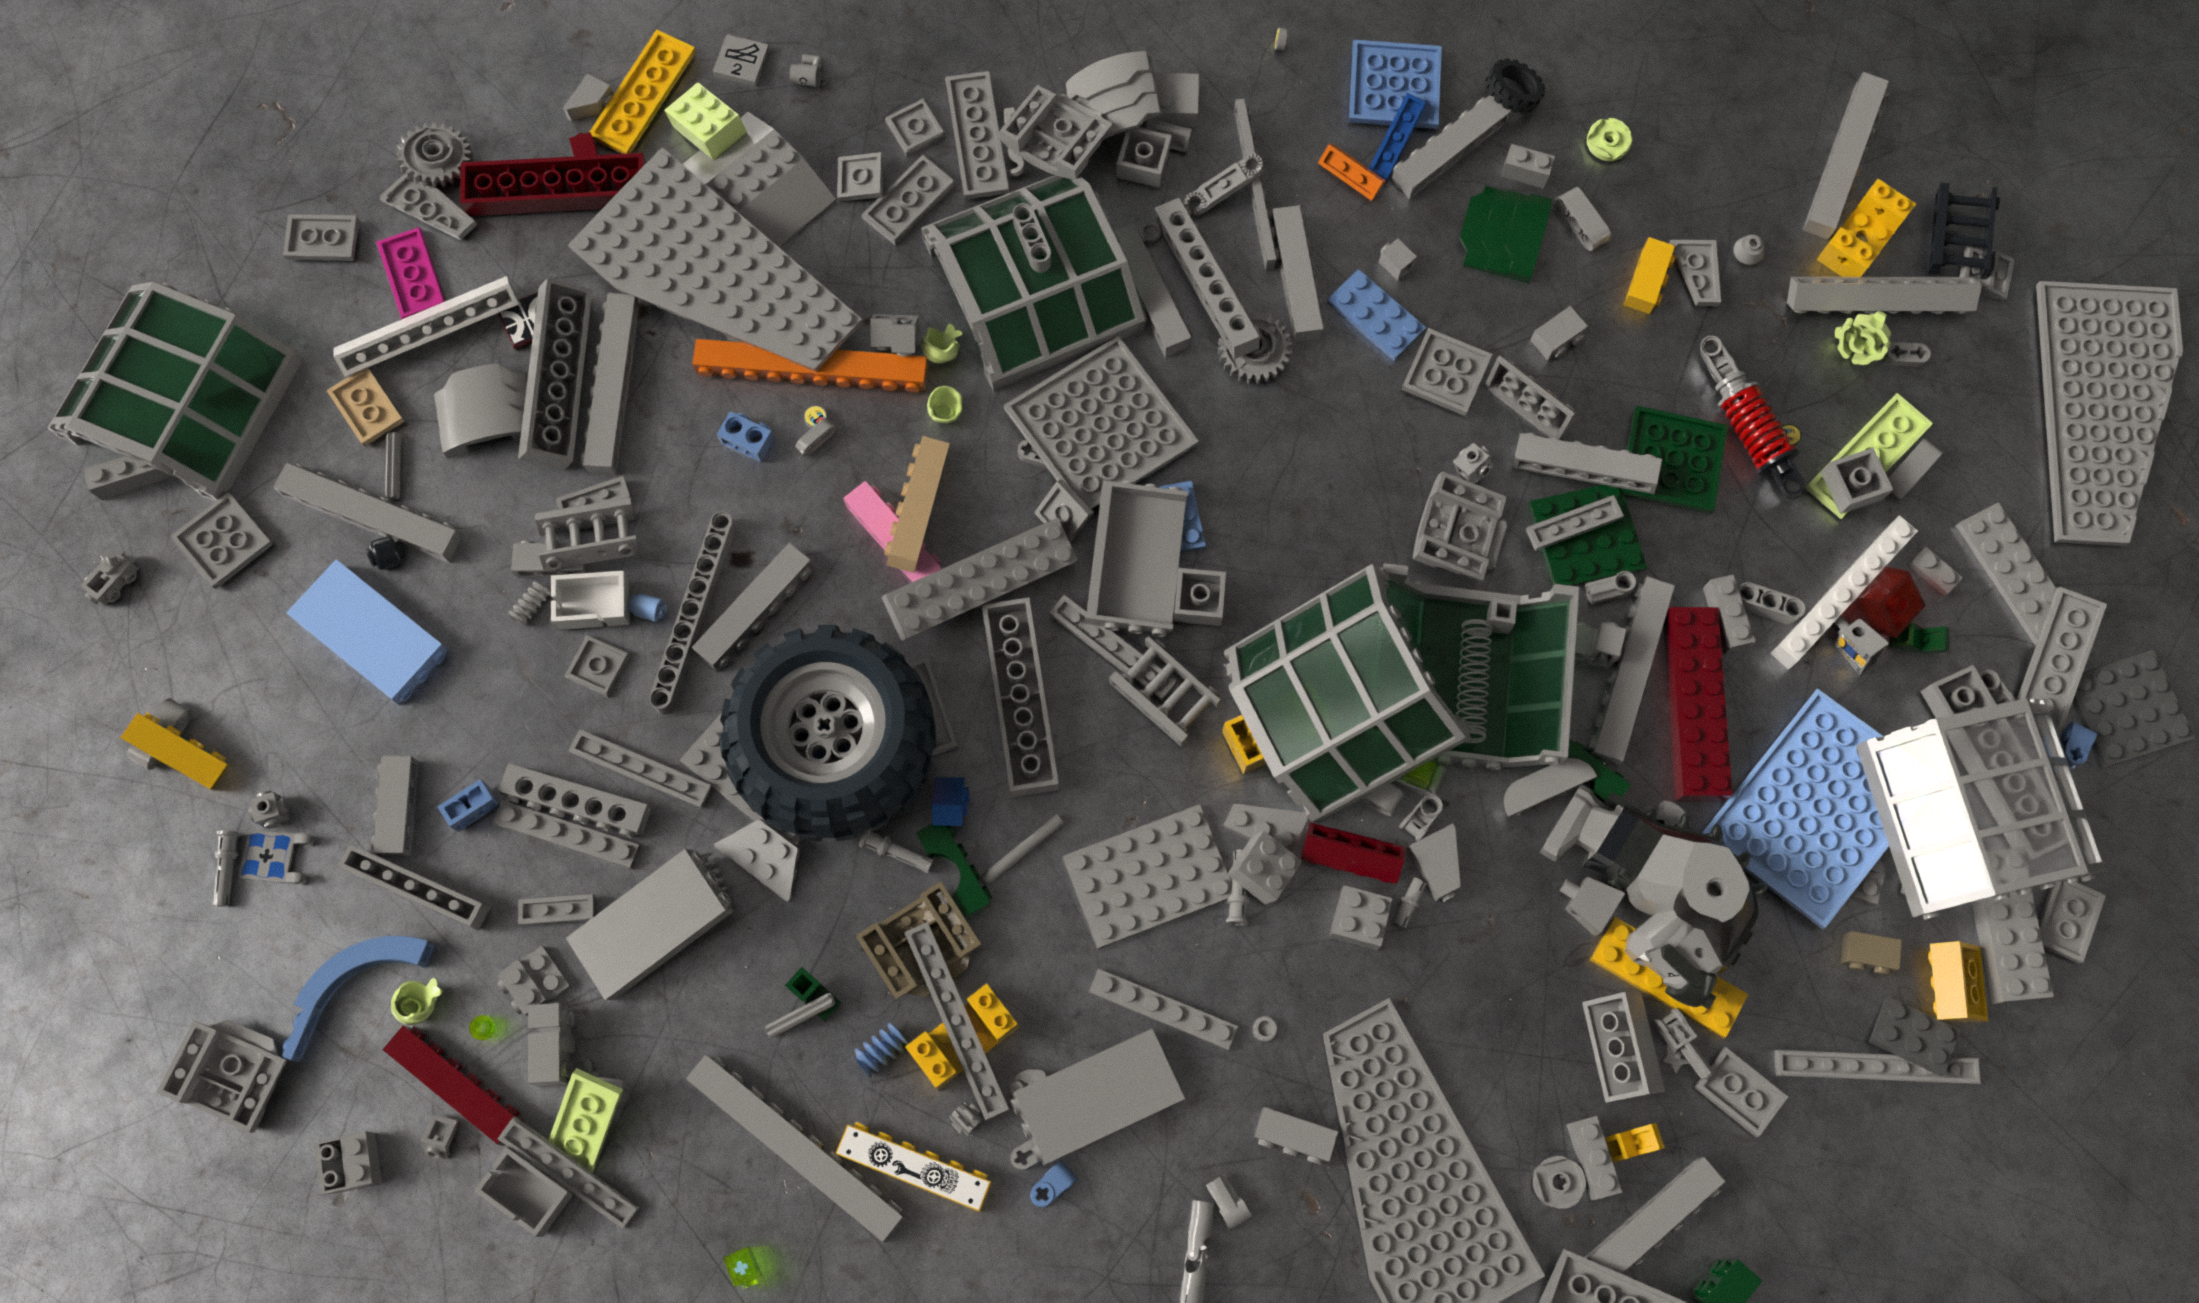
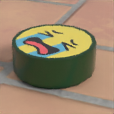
(1793, 433)

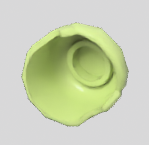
(944, 405)

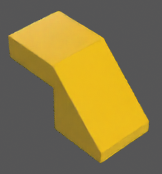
(1634, 1142)

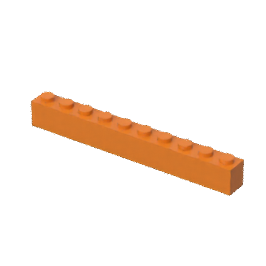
(842, 368)

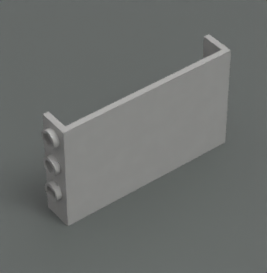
(1136, 558)

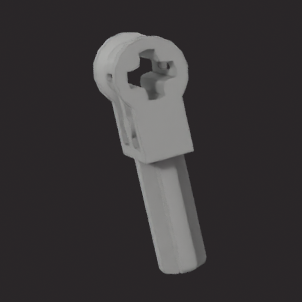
(1680, 1037)

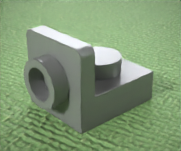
(439, 1137)

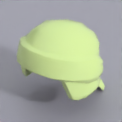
(940, 346)
(414, 1001)

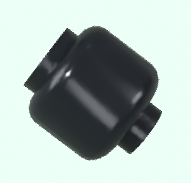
(385, 552)

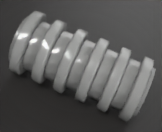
(529, 603)

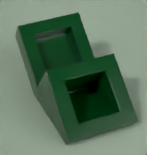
(1922, 639)
(809, 989)

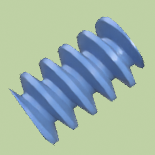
(880, 1049)

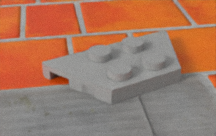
(764, 855)

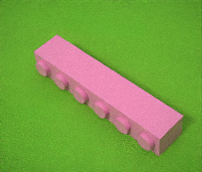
(878, 519)

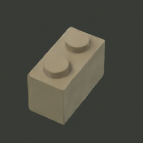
(1871, 952)

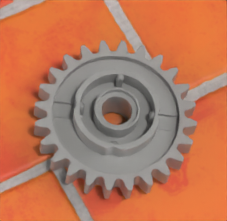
(433, 154)
(1264, 362)

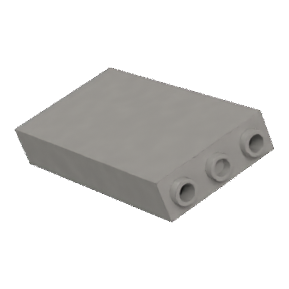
(650, 924)
(1096, 1097)

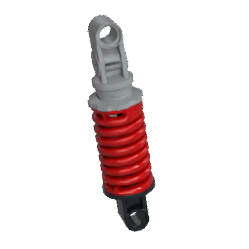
(1753, 419)

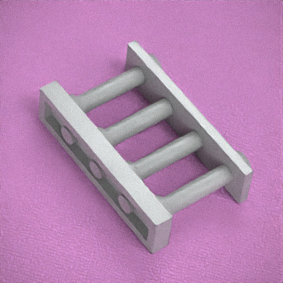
(584, 517)
(1142, 698)

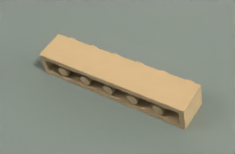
(917, 505)

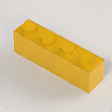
(175, 751)

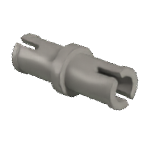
(1409, 903)

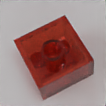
(1891, 601)

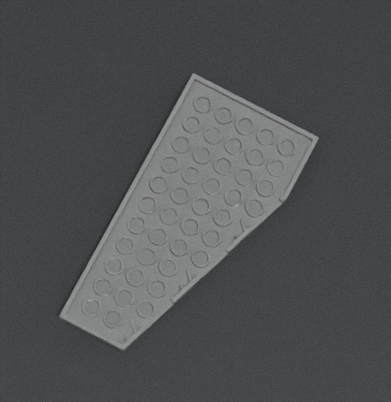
(702, 260)
(2106, 392)
(1418, 1187)

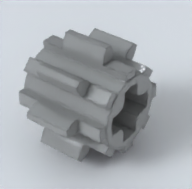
(966, 1118)

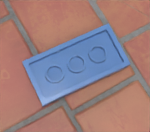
(1376, 315)

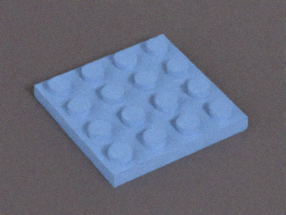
(1386, 73)

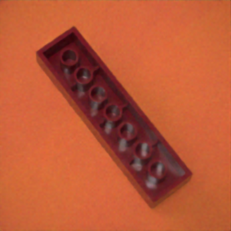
(545, 183)
(1697, 705)

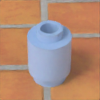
(647, 607)

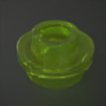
(475, 1024)

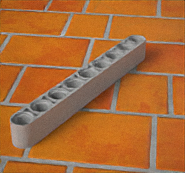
(693, 623)

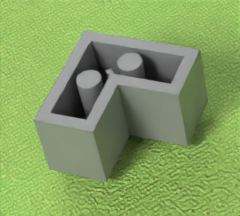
(895, 333)
(1600, 645)

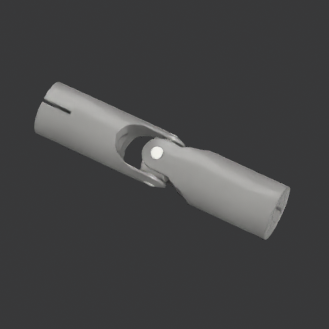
(1198, 1249)

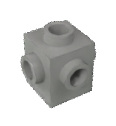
(1473, 463)
(269, 809)

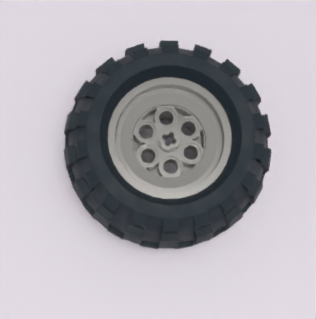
(842, 790)

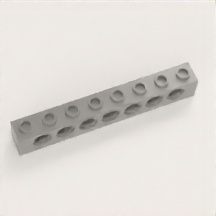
(1237, 341)

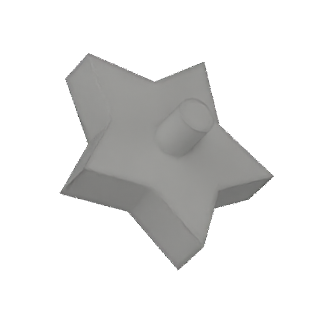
(1674, 1060)

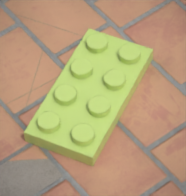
(585, 1117)

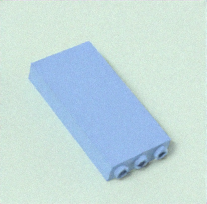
(368, 632)

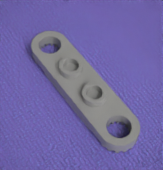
(1225, 184)

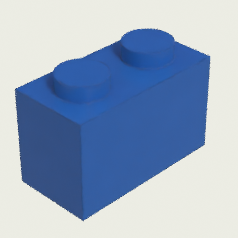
(949, 801)

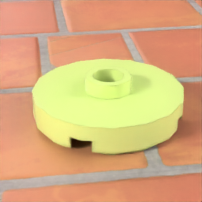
(1611, 130)

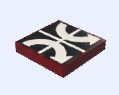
(520, 321)

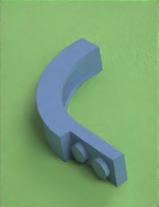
(340, 969)

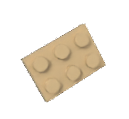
(365, 406)

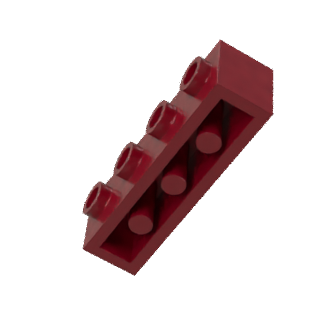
(1353, 853)

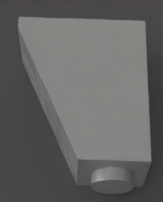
(1438, 862)

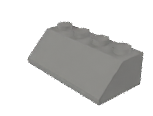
(1623, 1046)

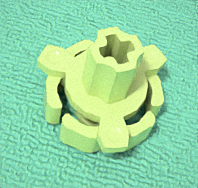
(1864, 335)

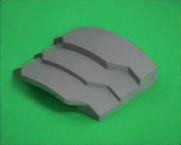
(1119, 89)
(1054, 132)
(480, 407)
(1461, 527)
(225, 1072)

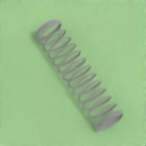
(1476, 634)

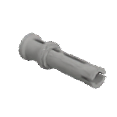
(885, 846)
(226, 855)
(1238, 901)

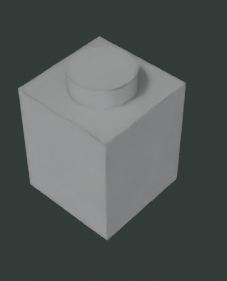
(1397, 258)
(1501, 615)

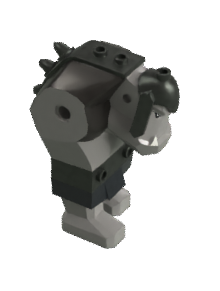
(1676, 875)

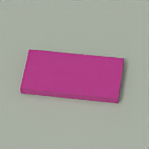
(410, 272)

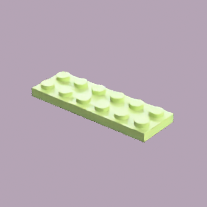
(1888, 432)

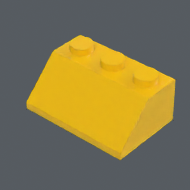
(1958, 982)

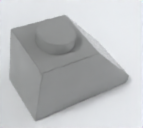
(588, 99)

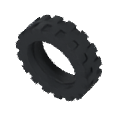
(1521, 74)

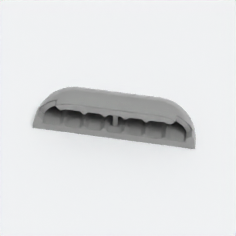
(1546, 786)

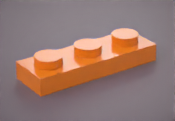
(1351, 171)

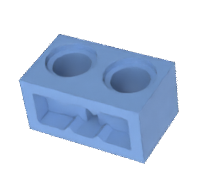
(743, 439)
(468, 805)

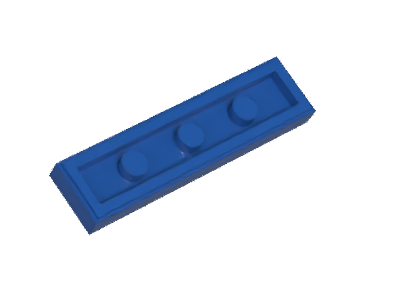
(1397, 136)

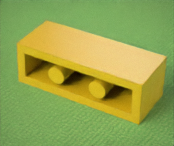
(1650, 276)

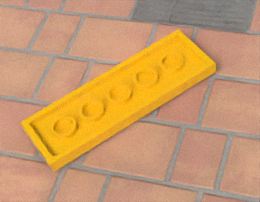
(642, 92)
(1612, 956)

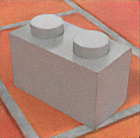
(1527, 166)
(1559, 333)

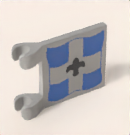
(270, 856)

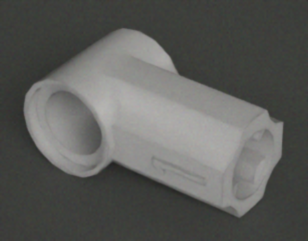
(1609, 589)
(1232, 1208)

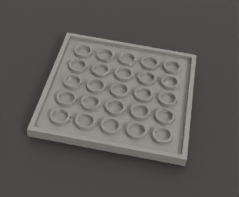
(1101, 422)

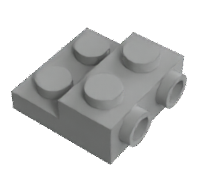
(533, 980)

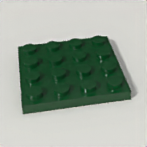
(1689, 455)
(1596, 552)

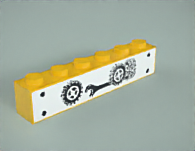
(913, 1167)

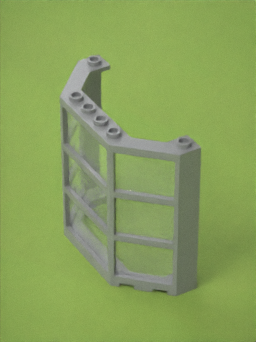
(1980, 806)

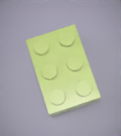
(705, 121)

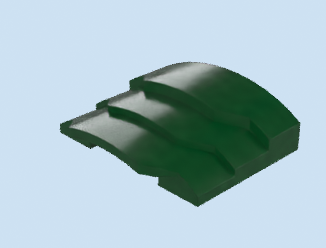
(1504, 232)

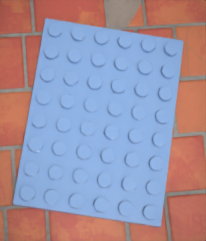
(1808, 812)

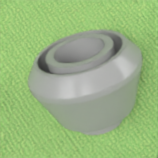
(1749, 249)

